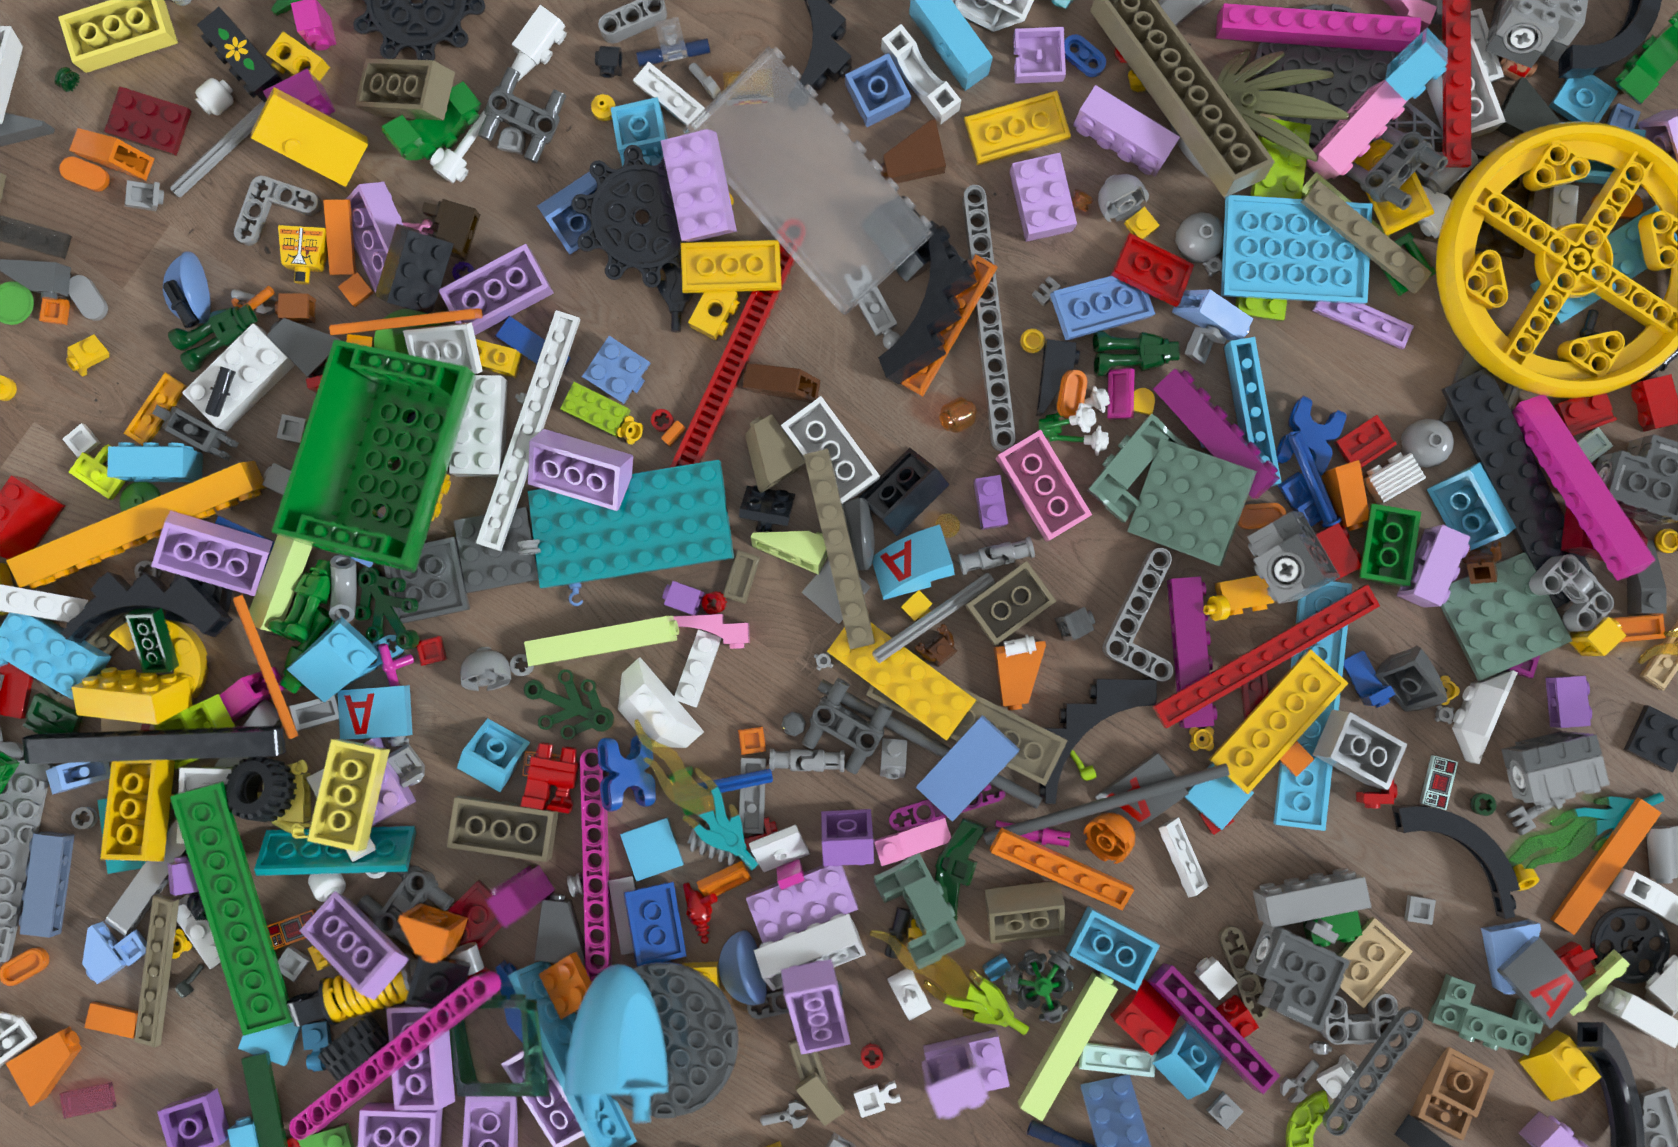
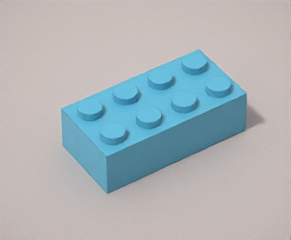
(45, 654)

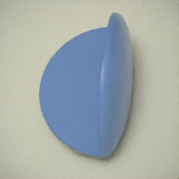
(193, 283)
(741, 971)

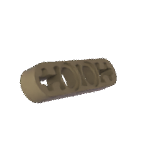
(1241, 973)

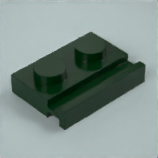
(51, 716)

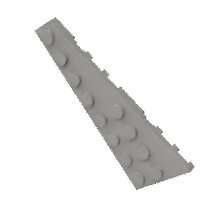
(20, 818)

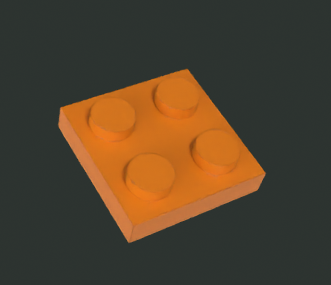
(566, 984)

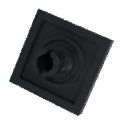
(767, 507)

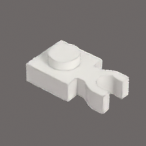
(872, 1099)

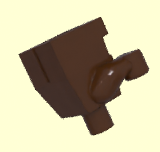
(1482, 563)
(940, 649)

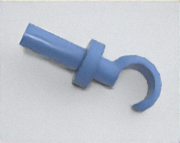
(576, 586)

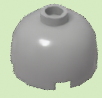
(1121, 196)
(1200, 237)
(1428, 442)
(485, 669)

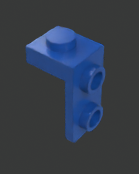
(1365, 682)

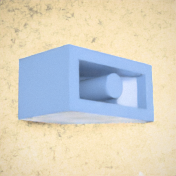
(76, 775)
(99, 954)

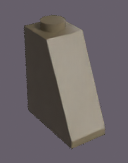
(771, 452)

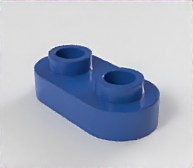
(1086, 54)

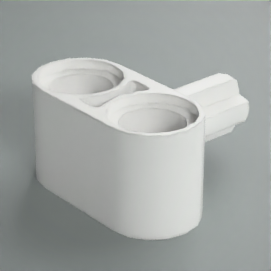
(909, 993)

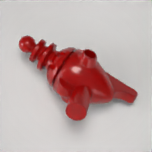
(699, 910)

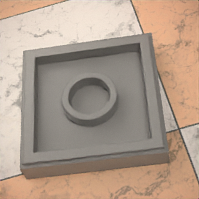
(824, 595)

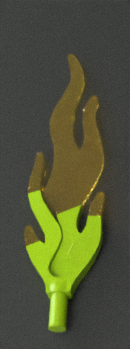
(979, 1006)

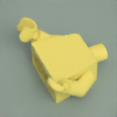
(301, 807)

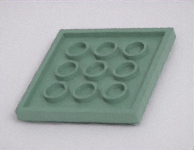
(1191, 501)
(1503, 619)

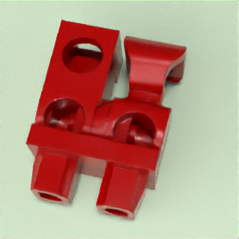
(549, 771)

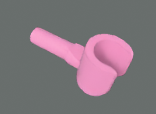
(425, 223)

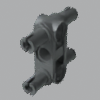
(521, 115)
(1396, 167)
(847, 726)
(403, 899)

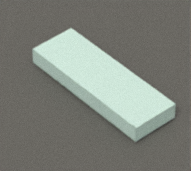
(1117, 1060)

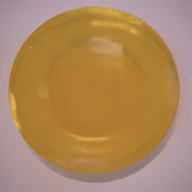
(949, 525)

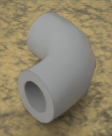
(343, 588)

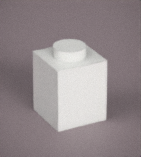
(1214, 977)

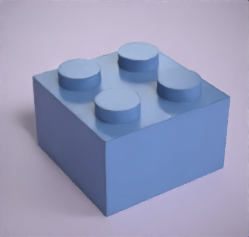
(877, 90)

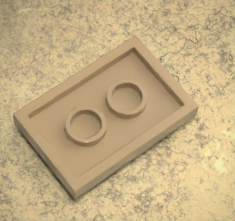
(1373, 961)

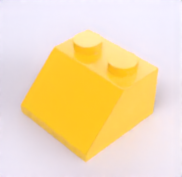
(1559, 1067)

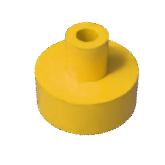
(602, 106)
(7, 388)
(1217, 608)
(1526, 877)

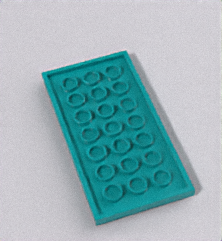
(663, 523)

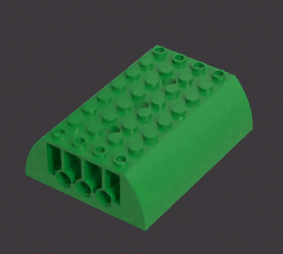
(350, 450)

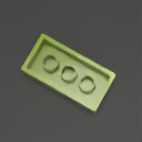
(594, 409)

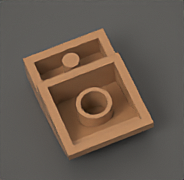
(1452, 1093)

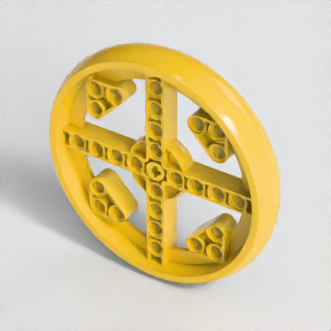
(1572, 262)

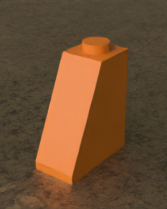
(111, 153)
(1347, 494)
(1017, 675)
(44, 1065)

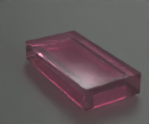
(88, 1100)

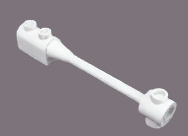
(532, 48)

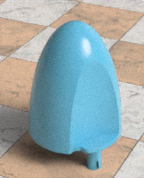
(617, 1044)

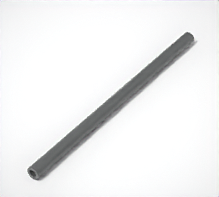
(930, 744)
(1113, 802)

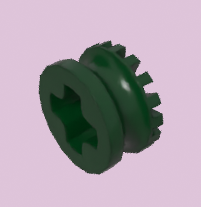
(66, 79)
(1475, 804)

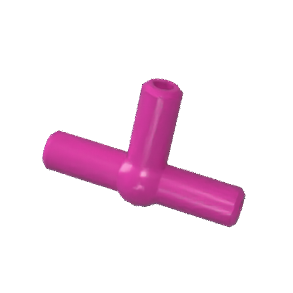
(389, 666)

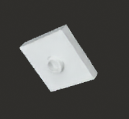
(779, 848)

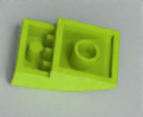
(206, 714)

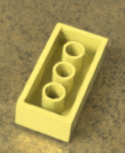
(116, 32)
(348, 795)

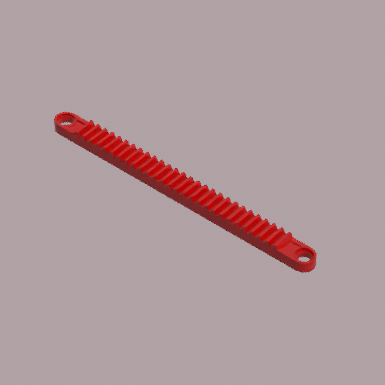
(730, 370)

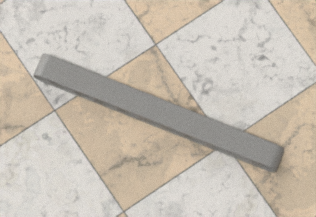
(994, 330)
(154, 874)

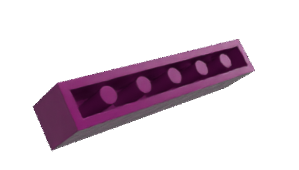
(1213, 429)
(1190, 641)
(519, 894)
(1213, 1028)

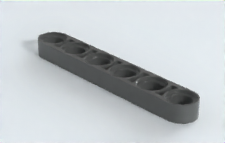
(1368, 1067)

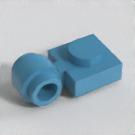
(316, 1037)

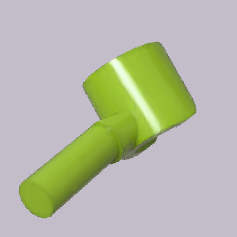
(1086, 773)

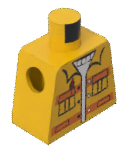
(303, 250)

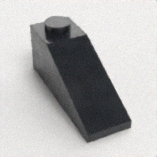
(1057, 359)

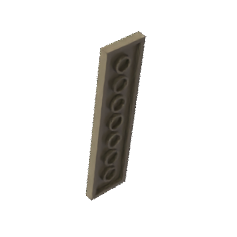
(1037, 746)

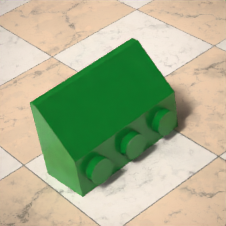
(1390, 545)

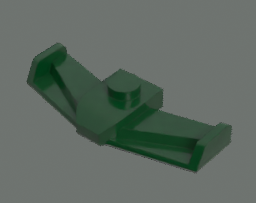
(953, 864)

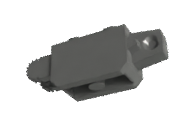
(194, 431)

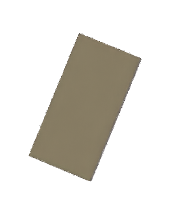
(741, 576)
(806, 1063)
(820, 1098)

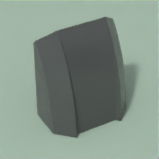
(1412, 680)

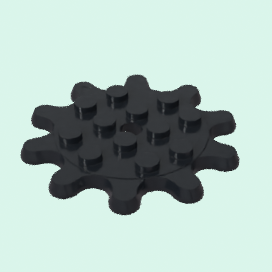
(417, 25)
(613, 219)

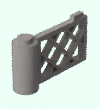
(1432, 179)
(1663, 853)

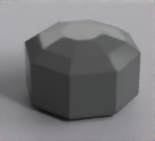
(793, 723)

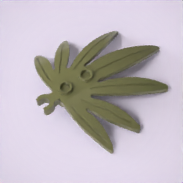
(1252, 102)

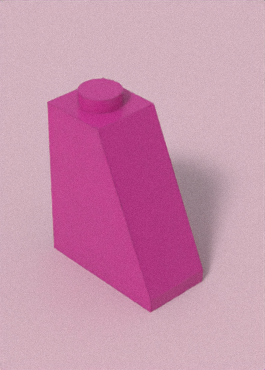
(247, 694)

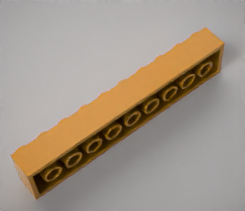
(135, 525)

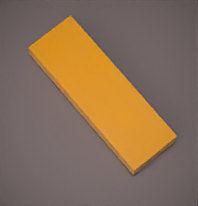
(145, 424)

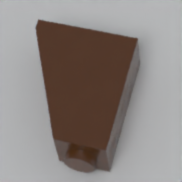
(915, 156)
(781, 382)

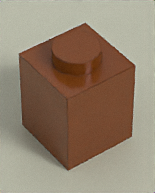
(296, 307)

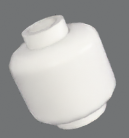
(214, 96)
(325, 885)

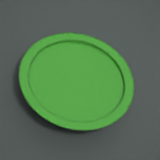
(15, 303)
(136, 494)

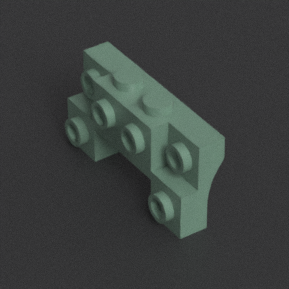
(1127, 465)
(927, 906)
(1473, 1021)

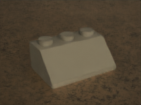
(1025, 911)

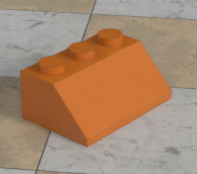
(432, 931)

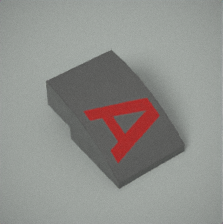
(1148, 772)
(1542, 981)

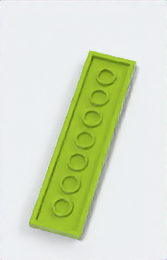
(1282, 181)

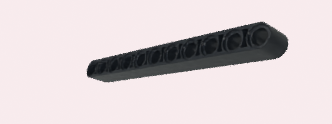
(154, 744)

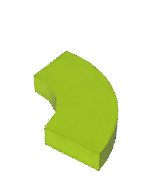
(1306, 1119)

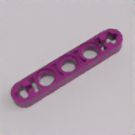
(937, 814)

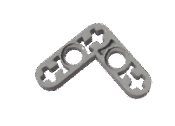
(270, 197)

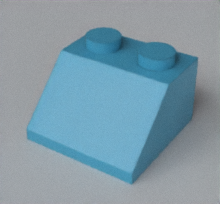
(493, 755)
(1188, 1062)

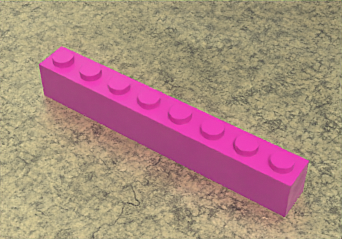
(1316, 27)
(1582, 488)

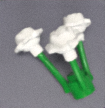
(1085, 418)

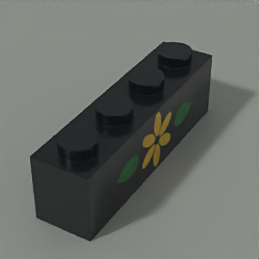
(239, 52)

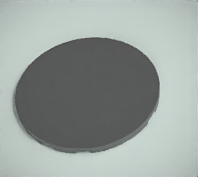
(1352, 69)
(697, 1036)

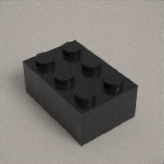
(414, 269)

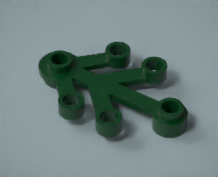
(384, 606)
(572, 707)

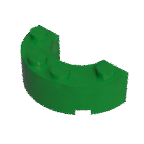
(1647, 68)
(423, 137)

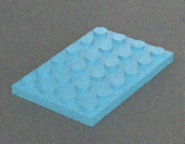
(1289, 253)

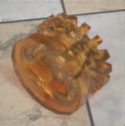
(1082, 200)

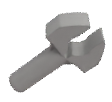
(710, 85)
(245, 297)
(1298, 1082)
(786, 1115)

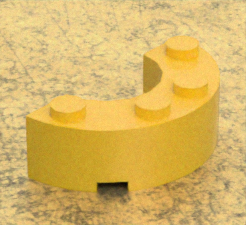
(188, 649)

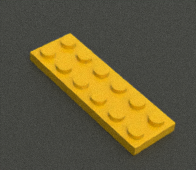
(907, 682)
(1279, 720)

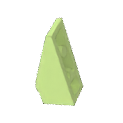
(796, 547)

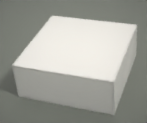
(81, 440)

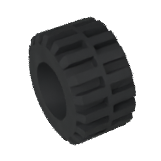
(276, 793)
(353, 1047)

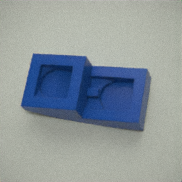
(1300, 498)

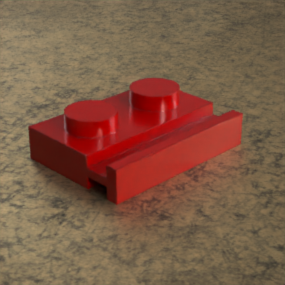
(1585, 413)
(1365, 442)

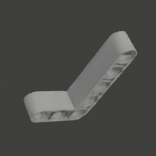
(626, 29)
(1136, 618)

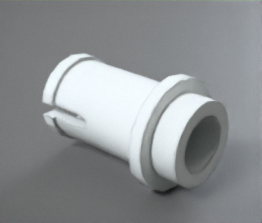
(1020, 646)

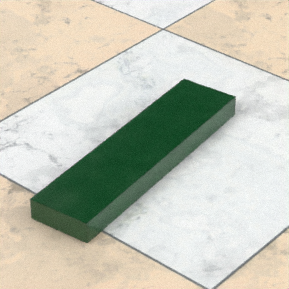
(264, 1100)

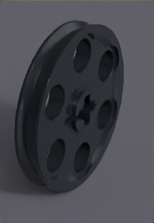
(1640, 937)

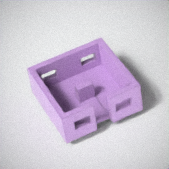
(1039, 55)

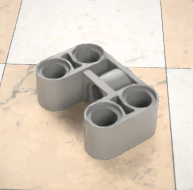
(1578, 586)
(1360, 1028)

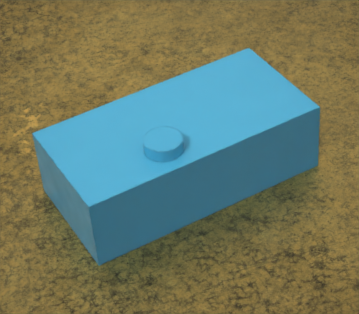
(952, 39)

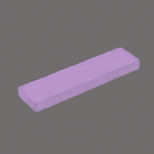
(1367, 321)

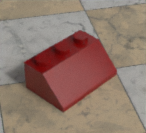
(24, 516)

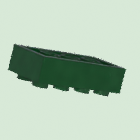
(152, 640)

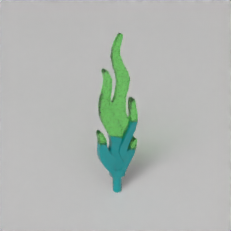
(1579, 833)

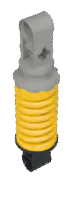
(339, 1000)

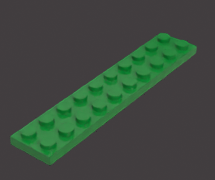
(232, 907)

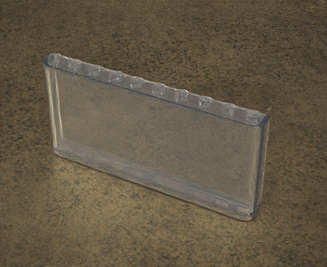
(811, 181)

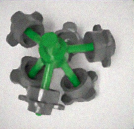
(1042, 986)

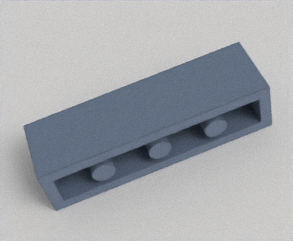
(46, 884)

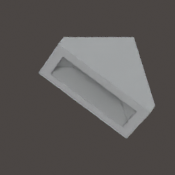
(313, 713)

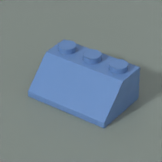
(563, 218)

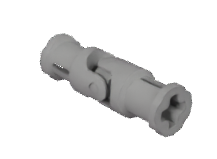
(1000, 554)
(811, 760)

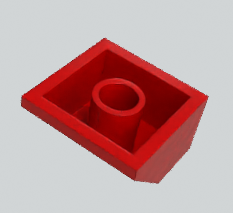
(1146, 1017)

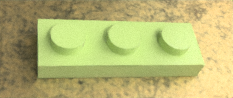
(1607, 970)

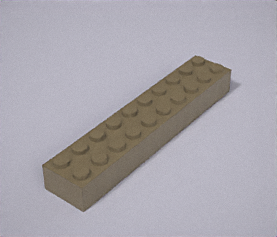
(1185, 92)

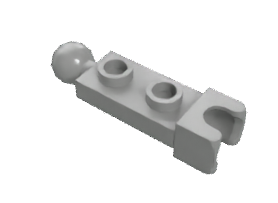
(879, 317)

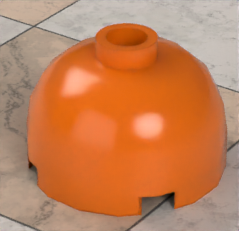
(1110, 837)

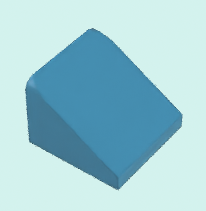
(996, 967)

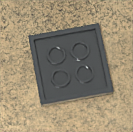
(489, 568)
(435, 584)

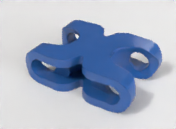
(1314, 434)
(625, 773)

